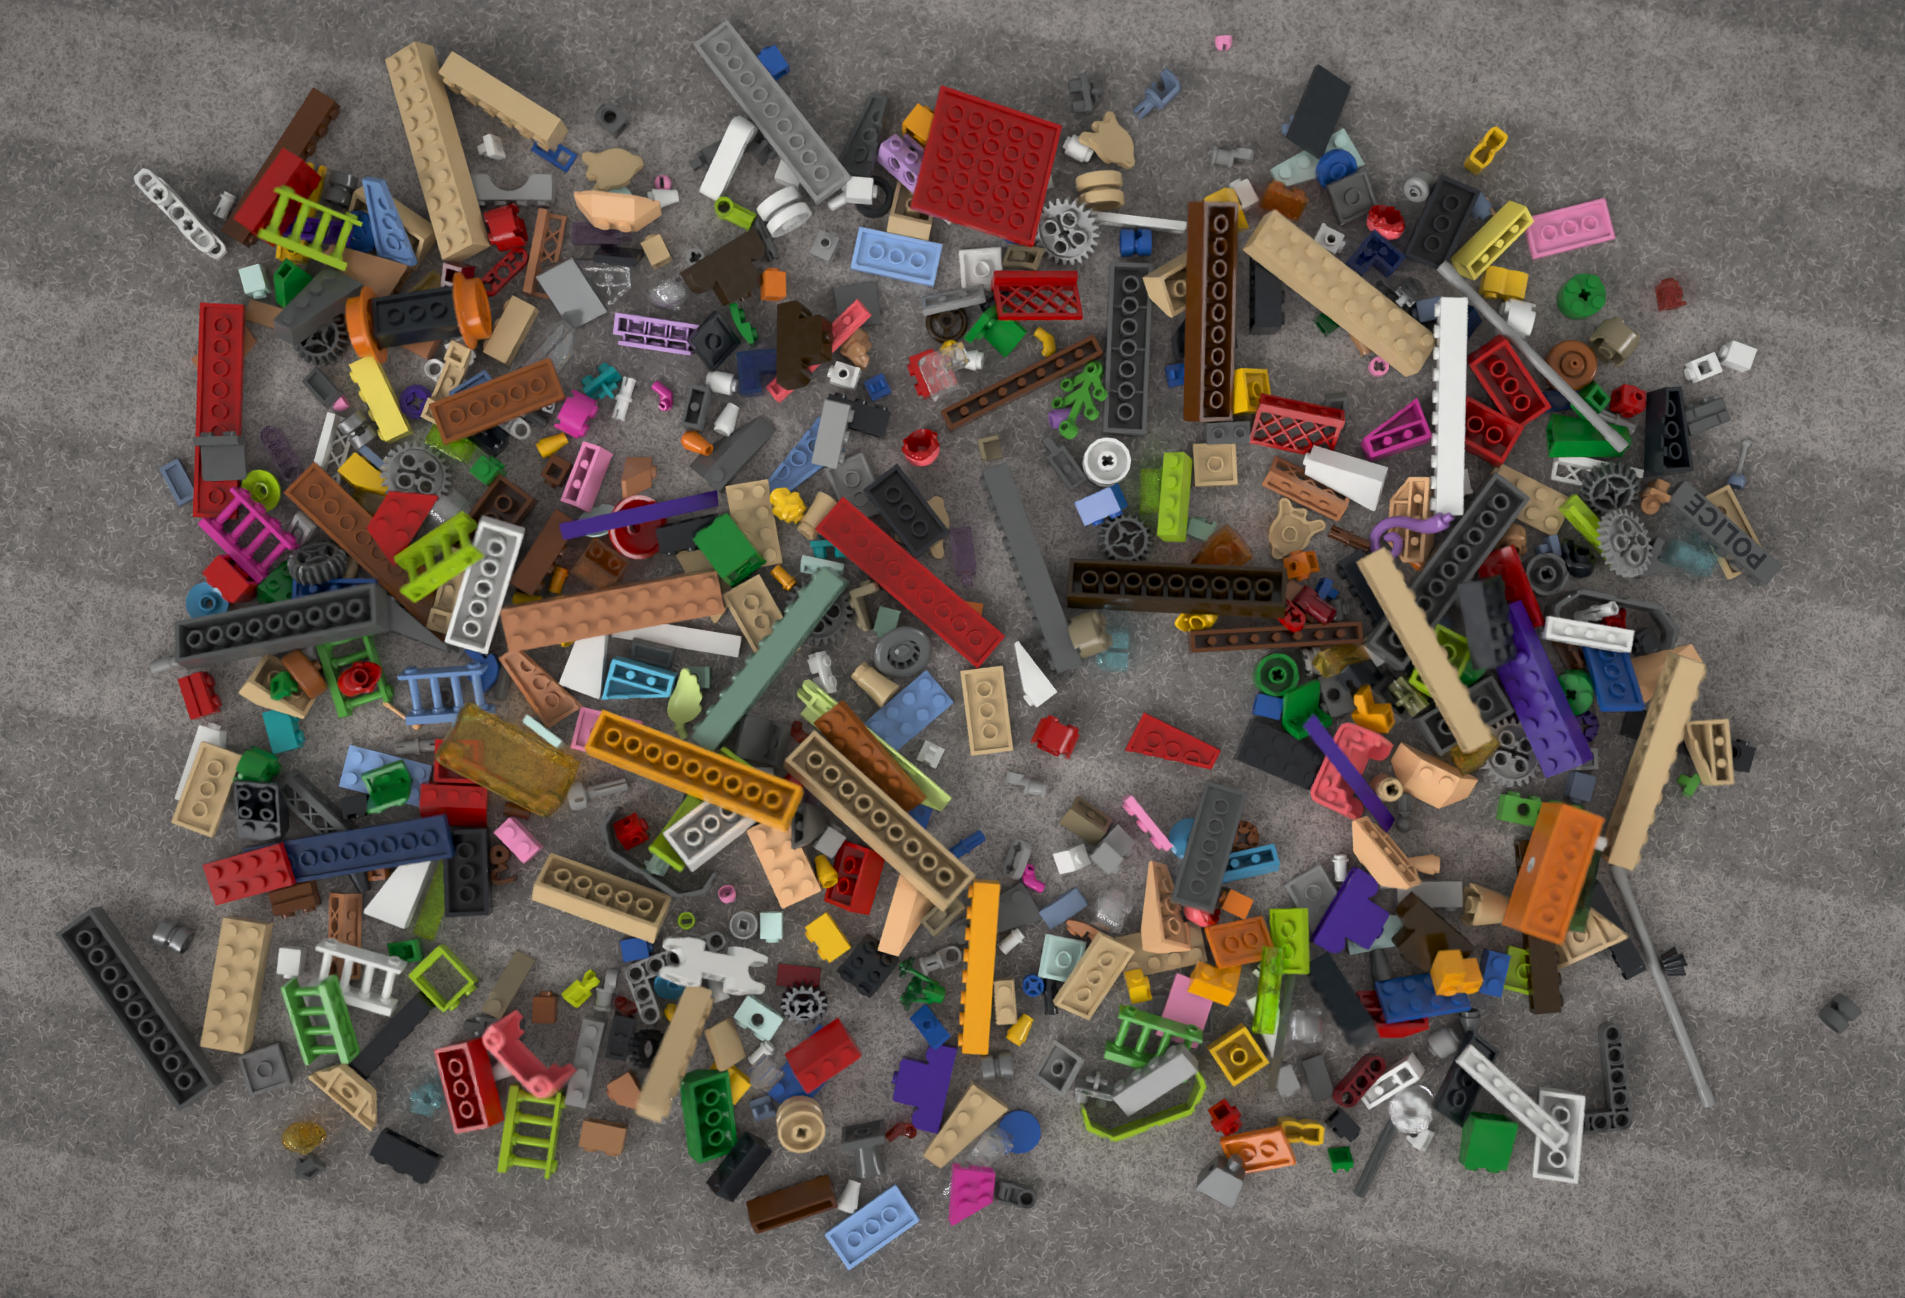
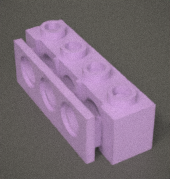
(909, 161)
(653, 328)

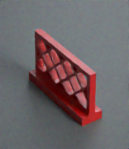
(1035, 283)
(1296, 410)

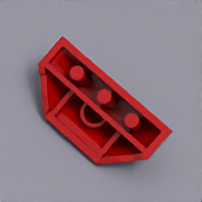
(1391, 1030)

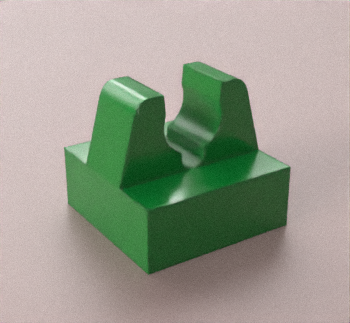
(282, 685)
(1340, 1158)

